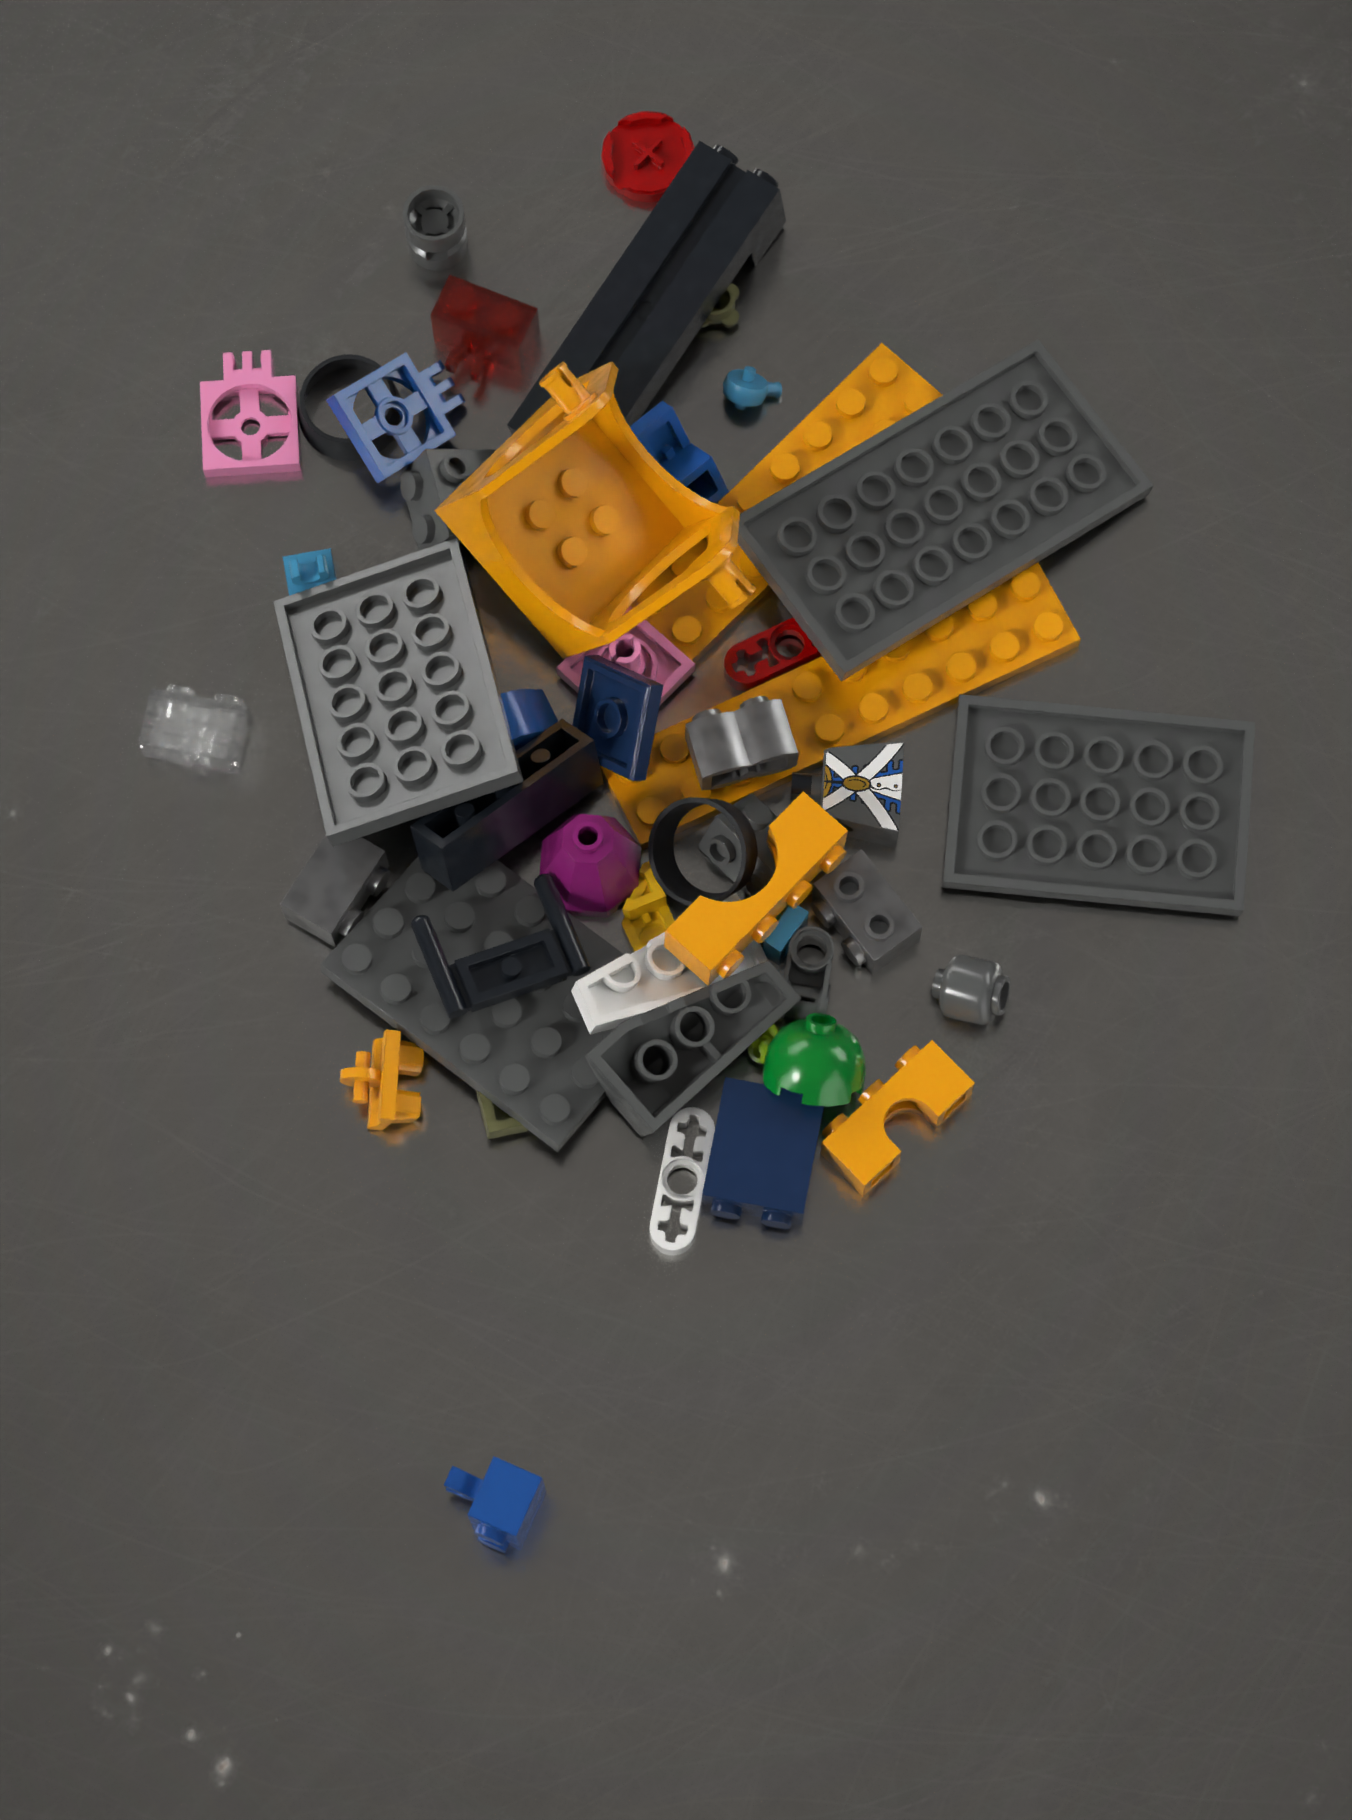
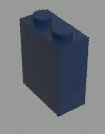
(761, 1154)

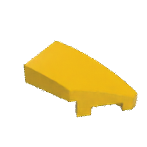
(645, 911)

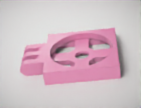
(249, 384)

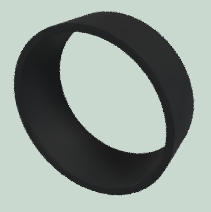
(333, 446)
(662, 850)

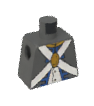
(859, 789)

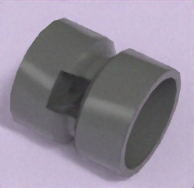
(435, 227)

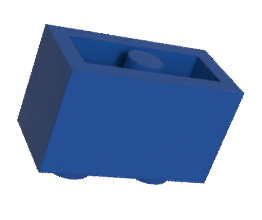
(502, 1502)

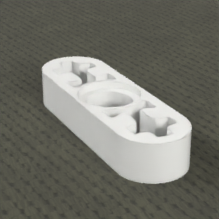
(662, 1214)

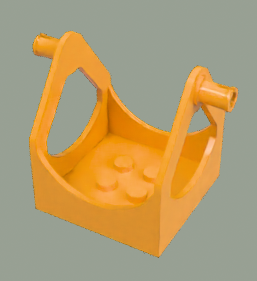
(587, 519)

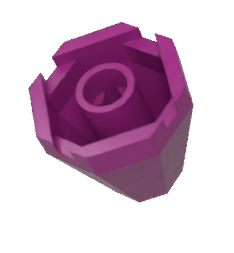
(592, 864)

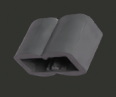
(740, 743)

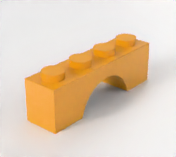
(714, 932)

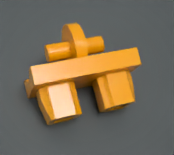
(388, 1060)

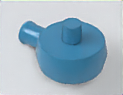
(749, 388)

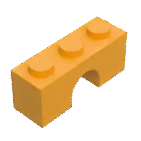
(924, 1084)

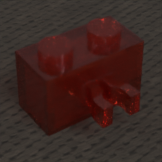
(483, 325)

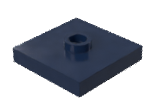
(619, 714)

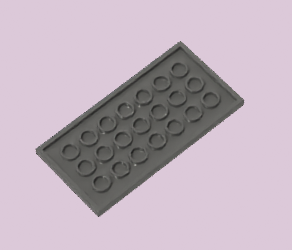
(939, 509)

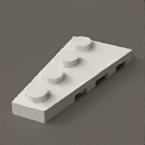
(643, 982)

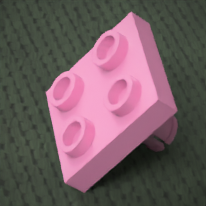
(640, 650)

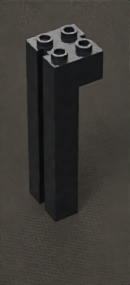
(670, 278)

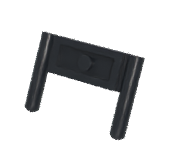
(509, 967)

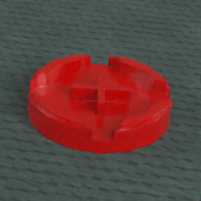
(645, 155)

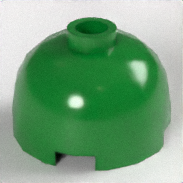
(815, 1060)

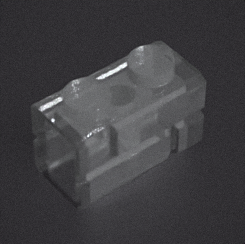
(196, 729)

